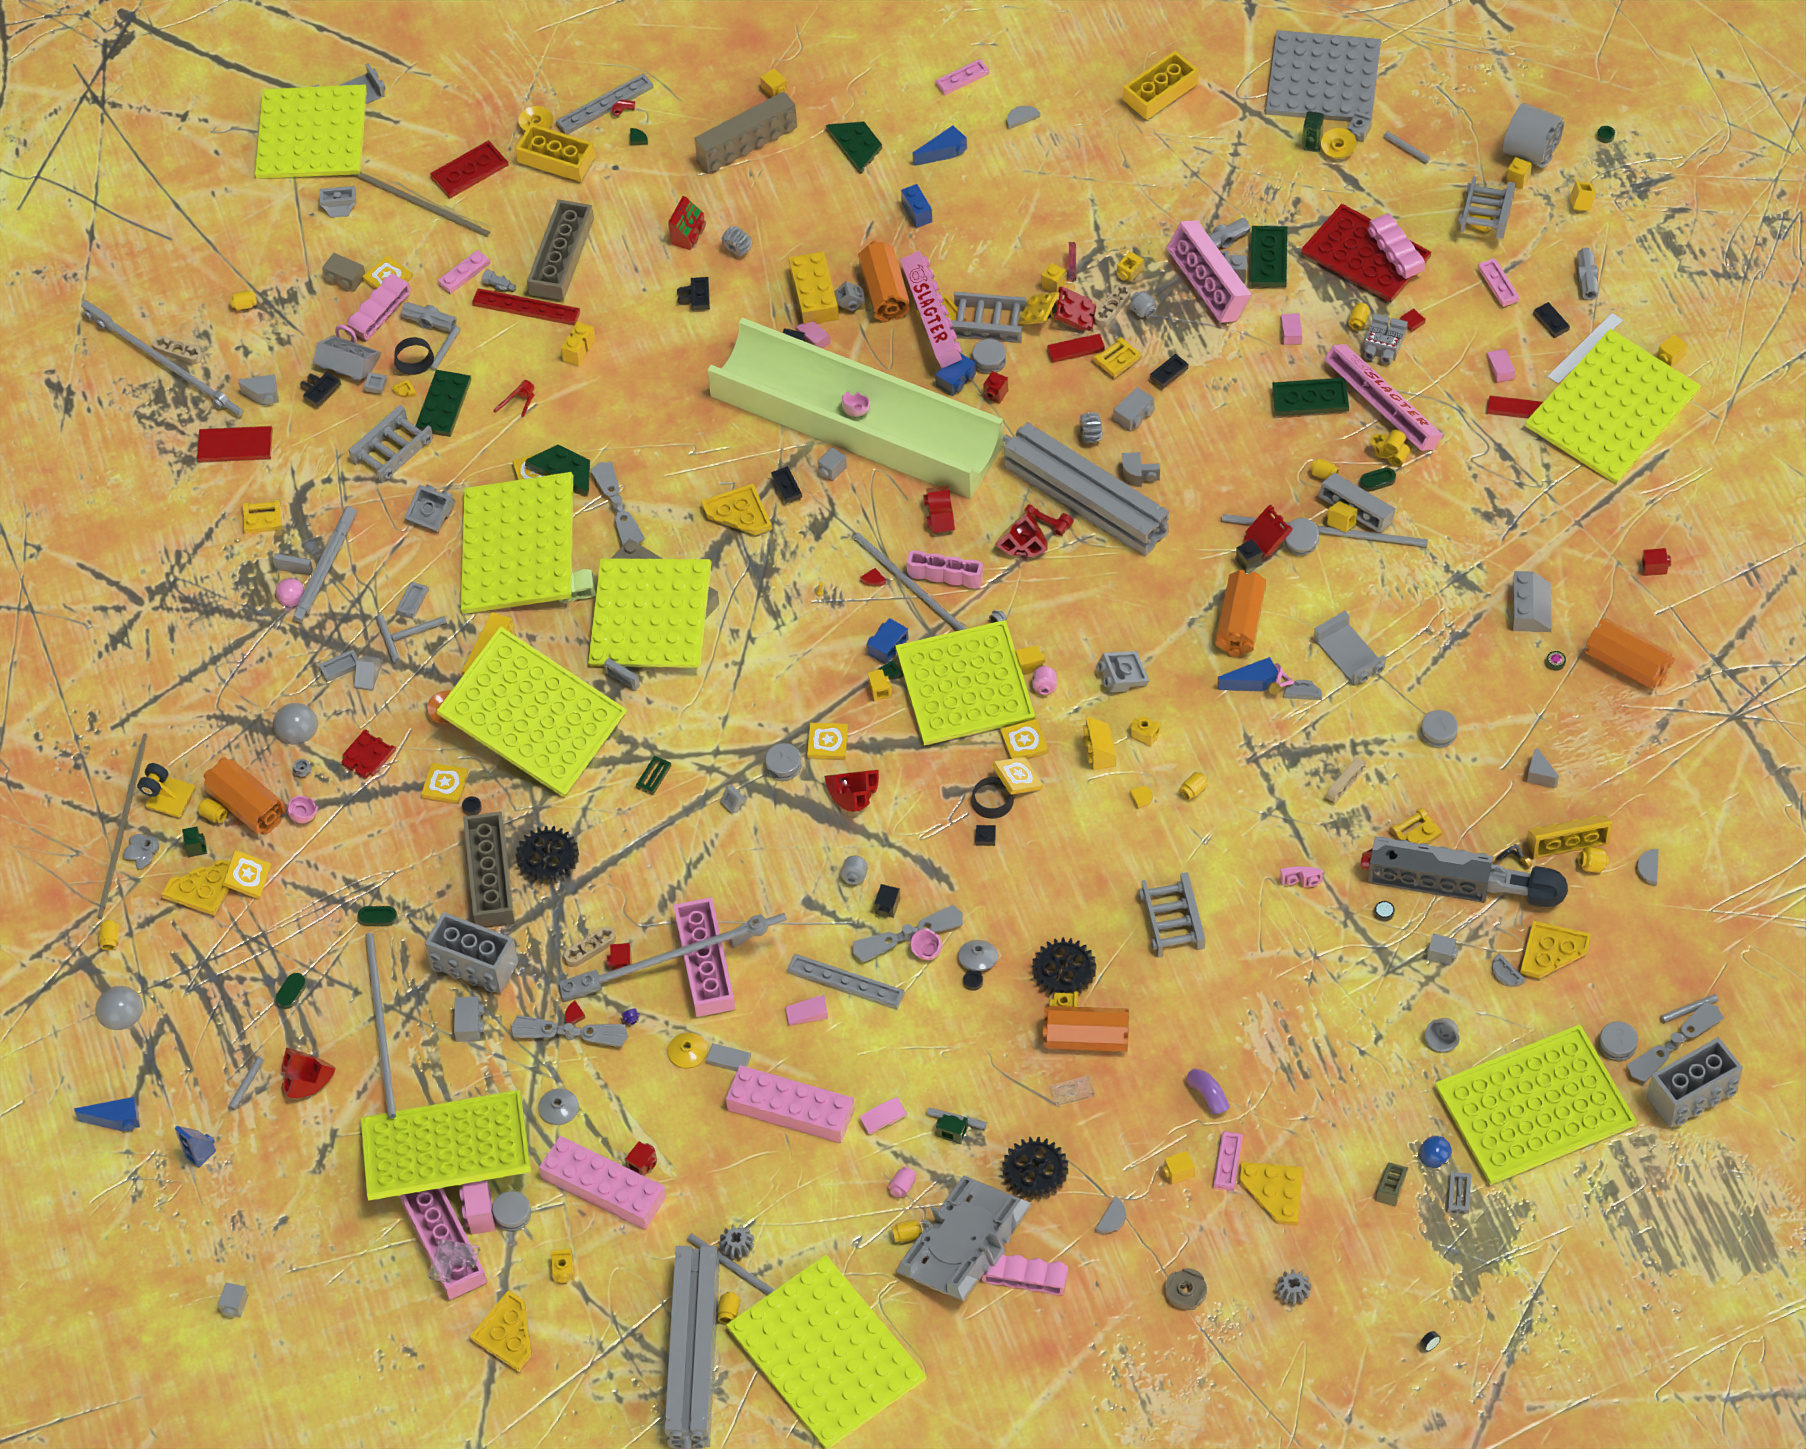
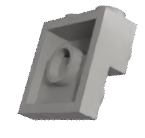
(430, 507)
(1122, 671)

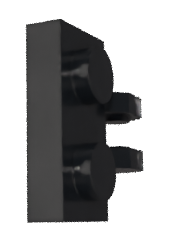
(699, 294)
(322, 388)

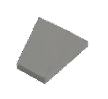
(367, 672)
(1541, 771)

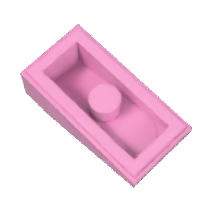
(1291, 328)
(814, 334)
(1501, 365)
(807, 1011)

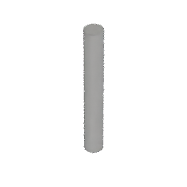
(1407, 147)
(446, 345)
(419, 628)
(388, 639)
(1688, 1008)
(246, 1083)
(971, 1122)

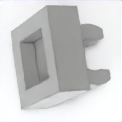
(732, 799)

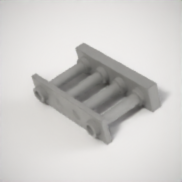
(1501, 214)
(982, 331)
(386, 429)
(1187, 903)

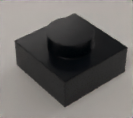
(985, 835)

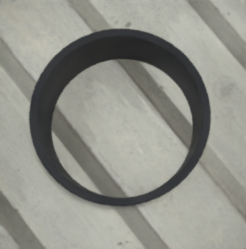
(415, 368)
(991, 813)

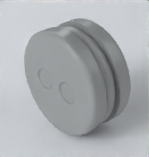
(989, 356)
(1303, 537)
(1439, 728)
(783, 762)
(1618, 1041)
(511, 1211)

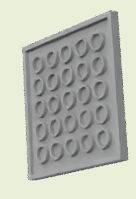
(1323, 75)

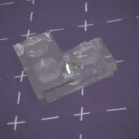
(451, 1254)

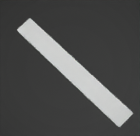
(1580, 352)

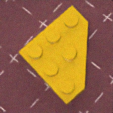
(739, 510)
(200, 888)
(1552, 948)
(1275, 1189)
(506, 1332)

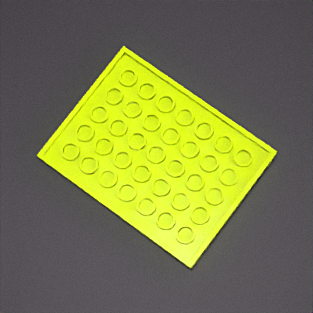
(1613, 406)
(517, 543)
(531, 711)
(1535, 1104)
(445, 1145)
(826, 1352)

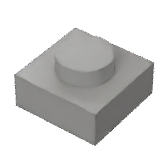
(375, 383)

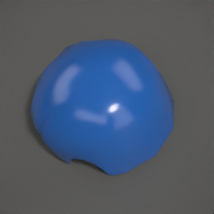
(1435, 1151)

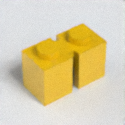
(578, 343)

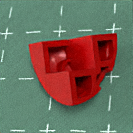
(1023, 538)
(853, 789)
(304, 1073)

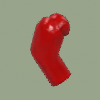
(621, 105)

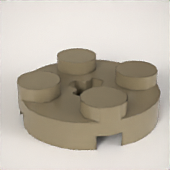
(1190, 1299)

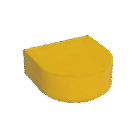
(1142, 796)

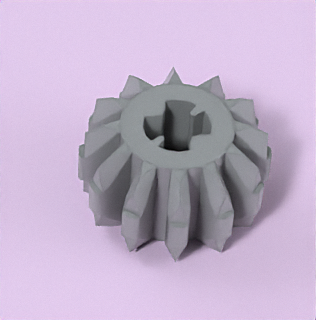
(736, 241)
(1090, 427)
(738, 1248)
(1300, 1284)

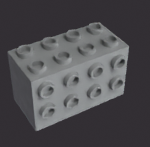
(471, 953)
(1694, 1083)

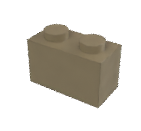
(343, 272)

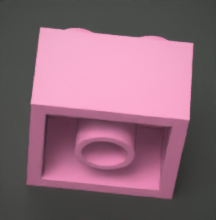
(477, 1207)

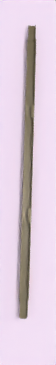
(421, 203)
(130, 793)

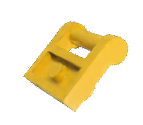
(1120, 360)
(262, 521)
(1424, 833)

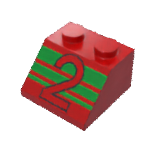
(686, 224)

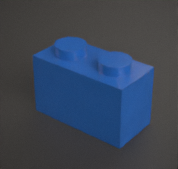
(916, 205)
(955, 375)
(883, 643)

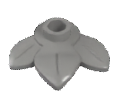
(139, 850)

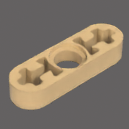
(1112, 312)
(172, 344)
(1346, 780)
(575, 949)

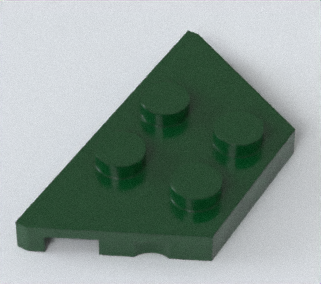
(856, 142)
(562, 460)

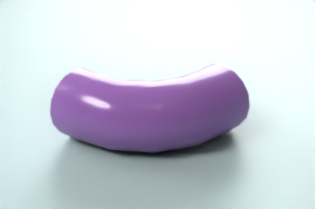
(1209, 1089)

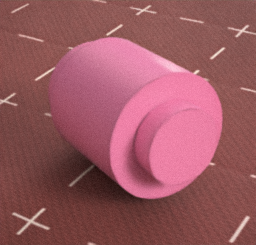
(902, 1182)

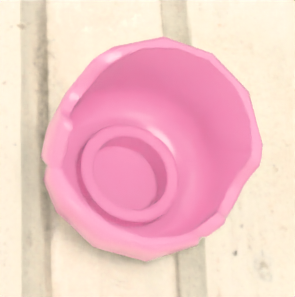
(856, 404)
(289, 592)
(302, 809)
(926, 944)

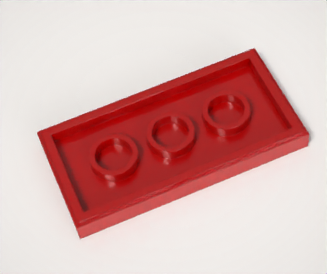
(469, 169)
(235, 444)

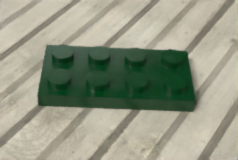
(1268, 256)
(1310, 396)
(443, 402)

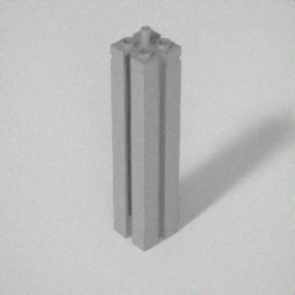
(1086, 488)
(692, 1347)

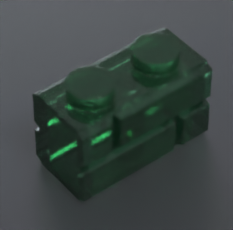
(1313, 131)

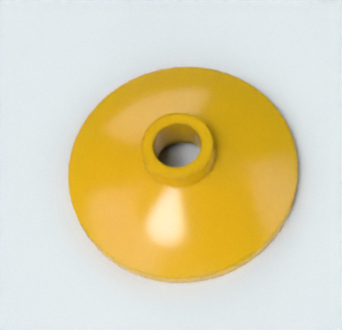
(535, 115)
(1339, 137)
(689, 1057)

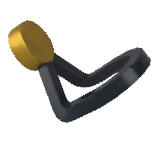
(1524, 859)

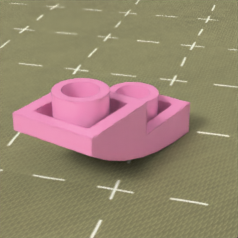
(1307, 875)
(883, 1115)

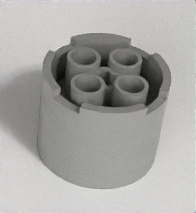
(1533, 135)

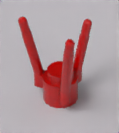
(524, 390)

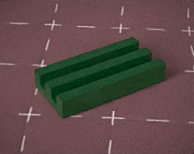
(640, 784)

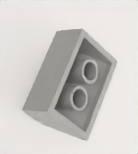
(345, 357)
(1531, 602)

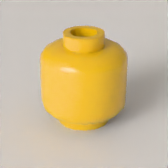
(1593, 859)

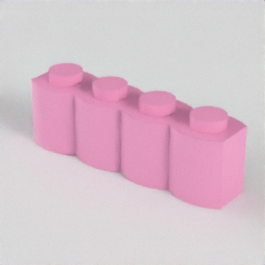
(1396, 246)
(382, 303)
(950, 569)
(1028, 1274)

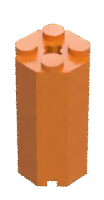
(884, 281)
(1241, 613)
(1629, 653)
(244, 796)
(1086, 1028)

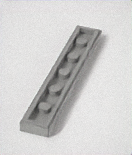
(603, 104)
(846, 981)

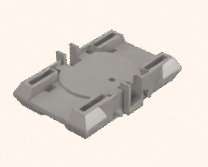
(963, 1238)

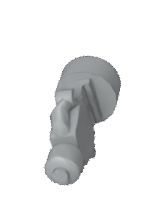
(499, 282)

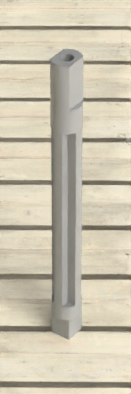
(324, 563)

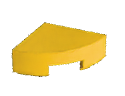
(404, 389)

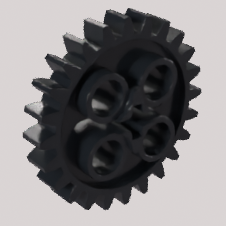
(530, 852)
(1048, 960)
(1042, 1182)

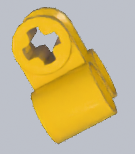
(1391, 447)

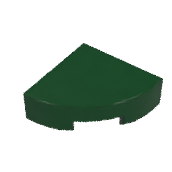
(638, 137)
(892, 671)

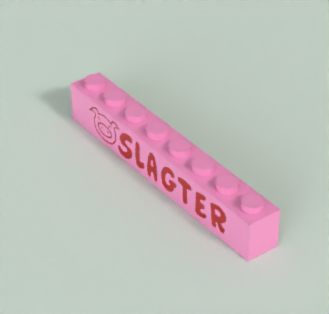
(931, 309)
(1383, 397)

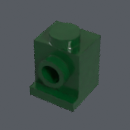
(194, 842)
(952, 1128)

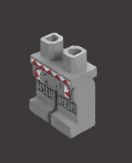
(1384, 340)

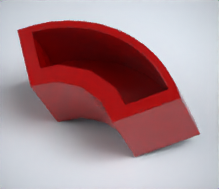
(940, 509)

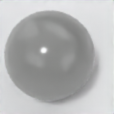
(295, 723)
(119, 1008)

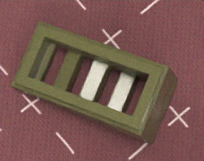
(1388, 1195)

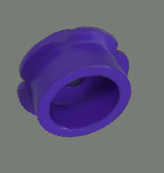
(630, 1016)

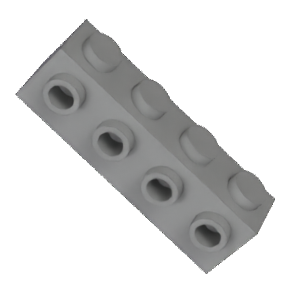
(1370, 511)

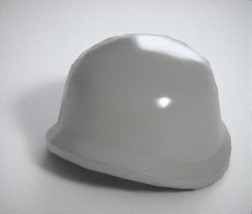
(1442, 1034)

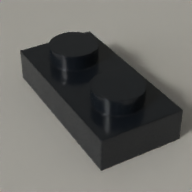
(1551, 319)
(1169, 371)
(786, 484)

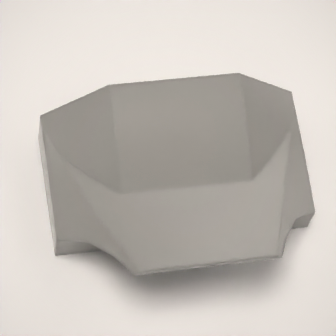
(338, 200)

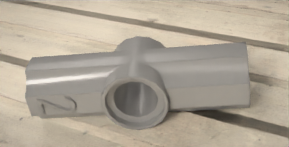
(1226, 235)
(1587, 273)
(428, 316)

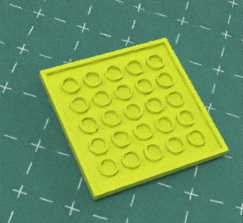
(306, 139)
(650, 612)
(965, 682)

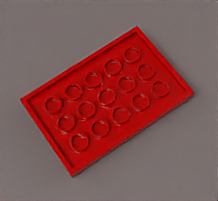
(1351, 252)

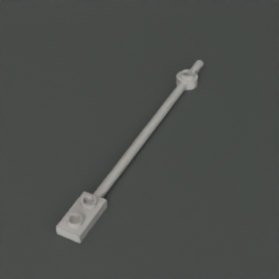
(105, 321)
(591, 981)

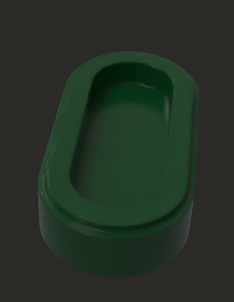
(1377, 479)
(377, 916)
(291, 990)

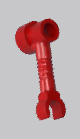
(1060, 525)

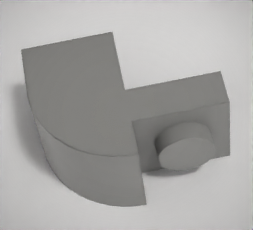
(1135, 472)

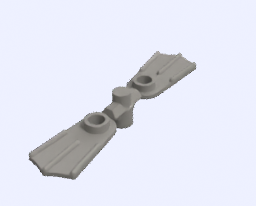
(606, 479)
(876, 945)
(1700, 1021)
(602, 1033)

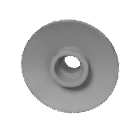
(978, 955)
(560, 1113)

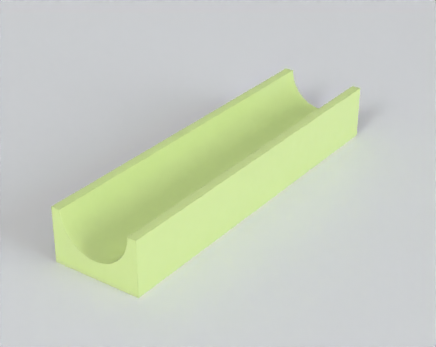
(902, 429)

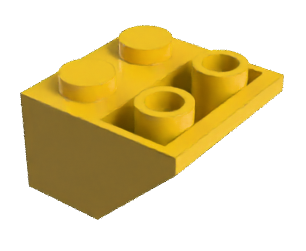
(1099, 744)

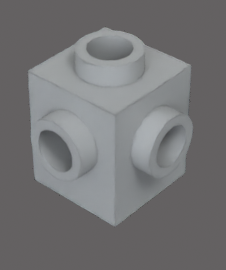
(849, 296)

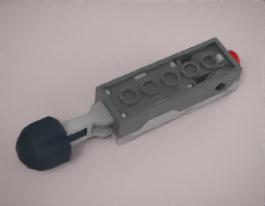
(1457, 873)

